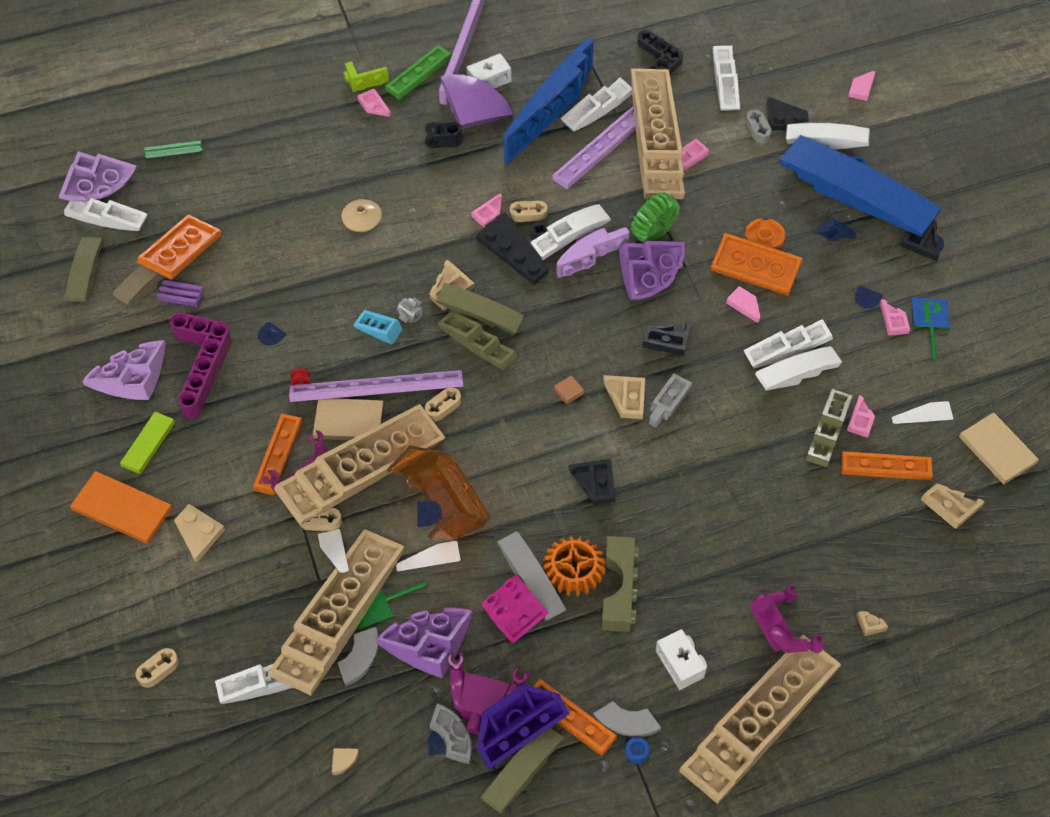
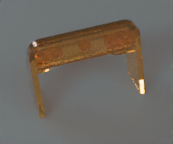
(446, 484)

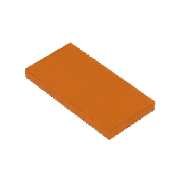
(179, 246)
(756, 264)
(121, 507)

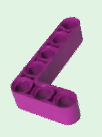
(214, 338)

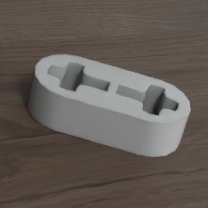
(762, 125)

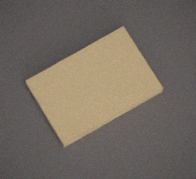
(346, 417)
(998, 448)

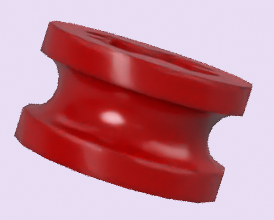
(300, 376)

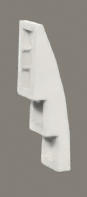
(726, 78)
(596, 106)
(834, 135)
(106, 214)
(788, 345)
(801, 366)
(248, 685)

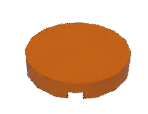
(766, 233)

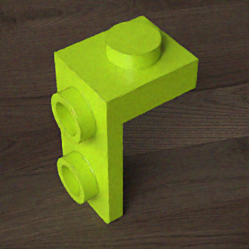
(366, 79)

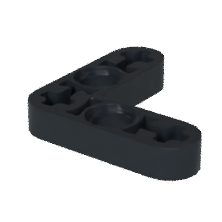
(669, 57)

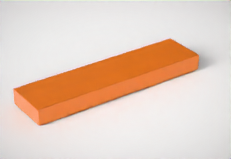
(278, 451)
(886, 465)
(583, 725)

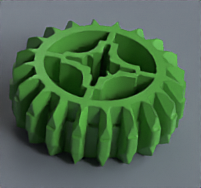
(655, 217)

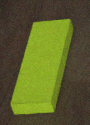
(147, 443)

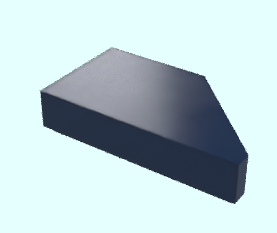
(833, 230)

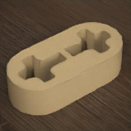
(528, 211)
(443, 404)
(321, 523)
(157, 667)

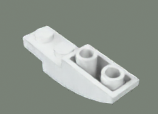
(569, 229)

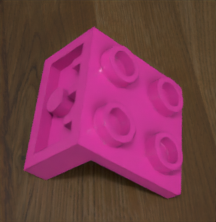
(514, 609)

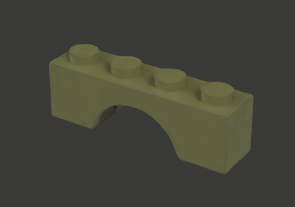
(618, 608)

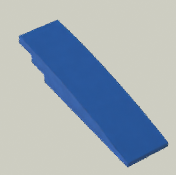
(550, 100)
(859, 185)

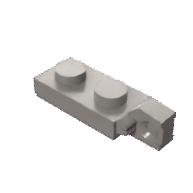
(669, 399)

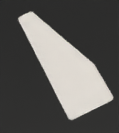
(929, 412)
(333, 547)
(435, 555)

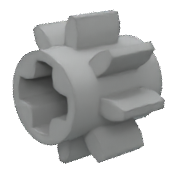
(410, 310)

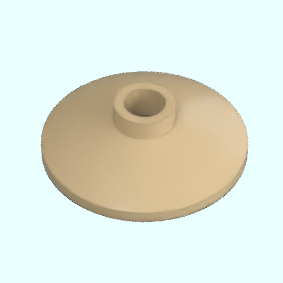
(361, 215)

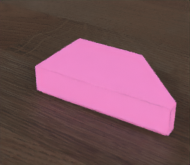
(861, 86)
(373, 103)
(693, 153)
(489, 211)
(744, 303)
(895, 319)
(861, 419)

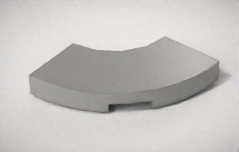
(361, 656)
(627, 722)
(453, 732)

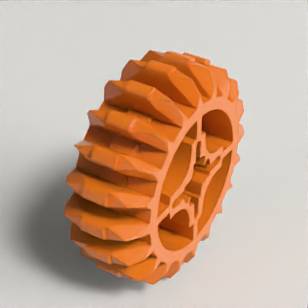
(591, 561)

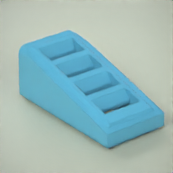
(388, 334)

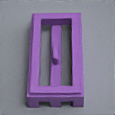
(181, 291)

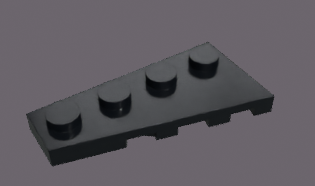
(510, 245)

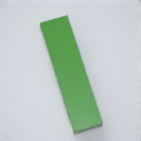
(418, 72)

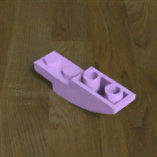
(584, 252)

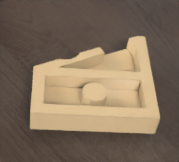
(452, 276)
(626, 395)
(951, 504)
(198, 530)

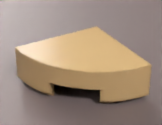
(870, 624)
(343, 760)

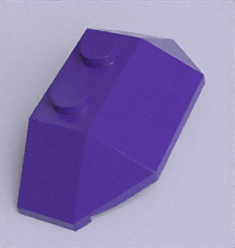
(517, 721)

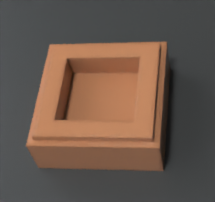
(569, 390)

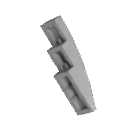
(531, 573)

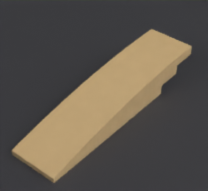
(657, 133)
(355, 464)
(335, 613)
(757, 721)

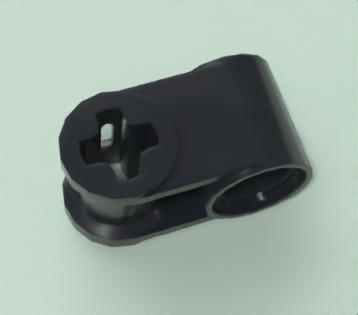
(445, 134)

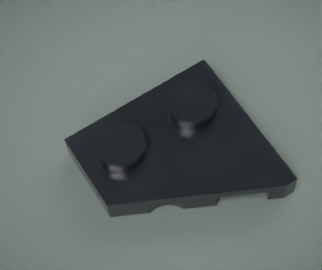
(782, 114)
(925, 245)
(667, 338)
(595, 480)

